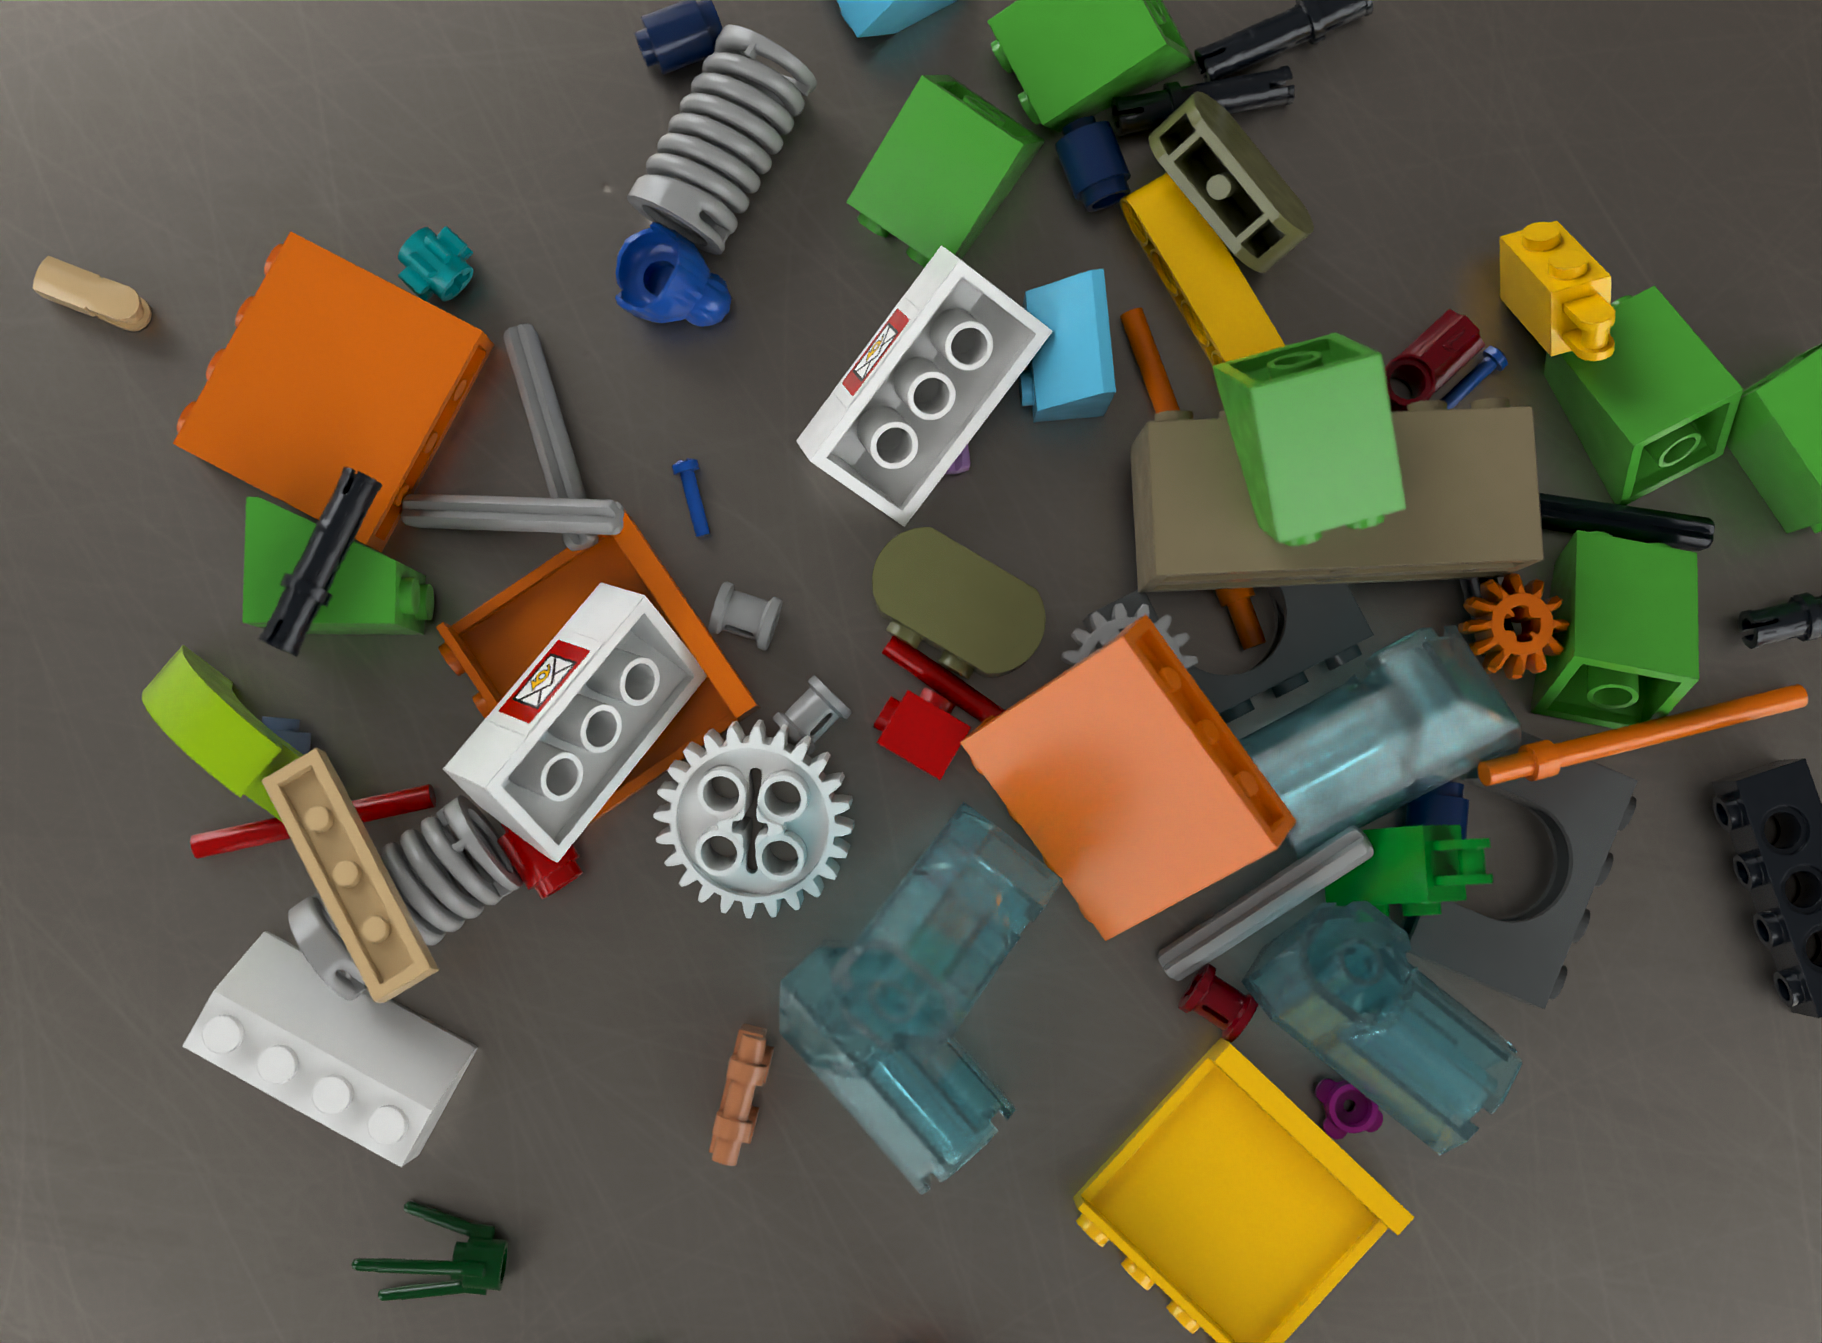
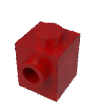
(921, 731)

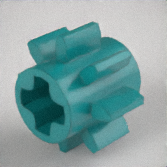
(435, 264)

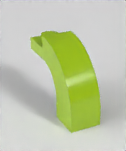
(214, 728)

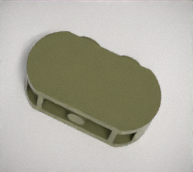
(1230, 182)
(956, 604)

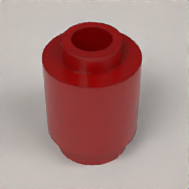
(537, 869)

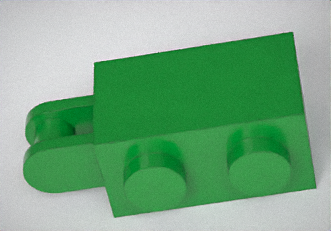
(1414, 869)

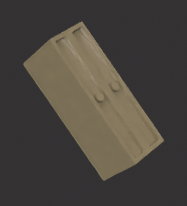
(1463, 483)

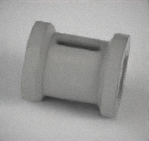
(745, 615)
(812, 713)

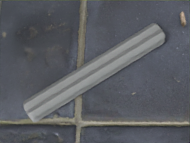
(546, 422)
(513, 514)
(1266, 903)

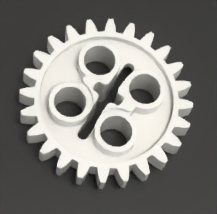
(807, 825)

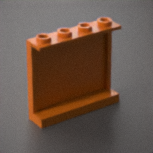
(330, 378)
(517, 624)
(1129, 781)

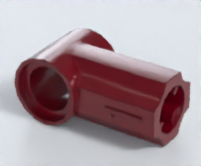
(1433, 358)

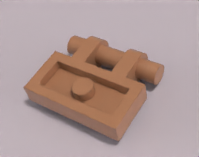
(736, 1115)

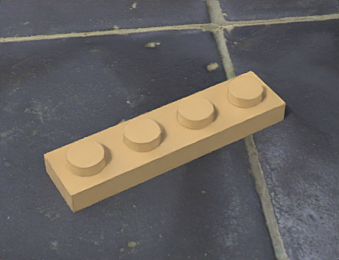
(350, 876)

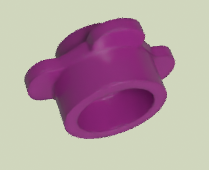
(1338, 1121)

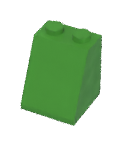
(1085, 53)
(942, 169)
(1652, 404)
(1313, 436)
(1780, 440)
(368, 591)
(1628, 633)

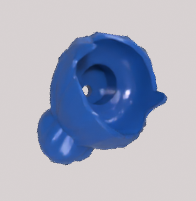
(668, 279)

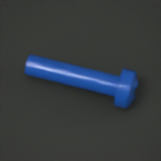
(1492, 360)
(692, 494)

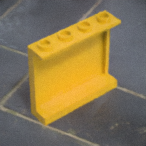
(1236, 1204)

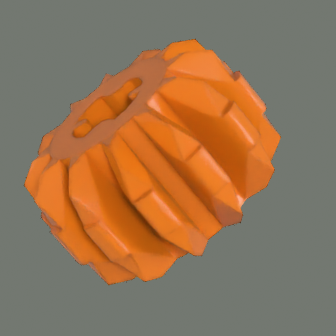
(1522, 606)

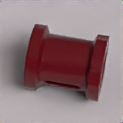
(1218, 1002)

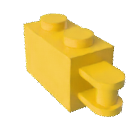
(1557, 291)

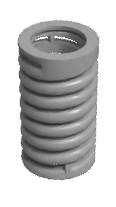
(732, 143)
(423, 876)

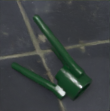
(473, 1269)

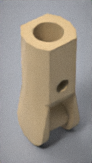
(91, 294)

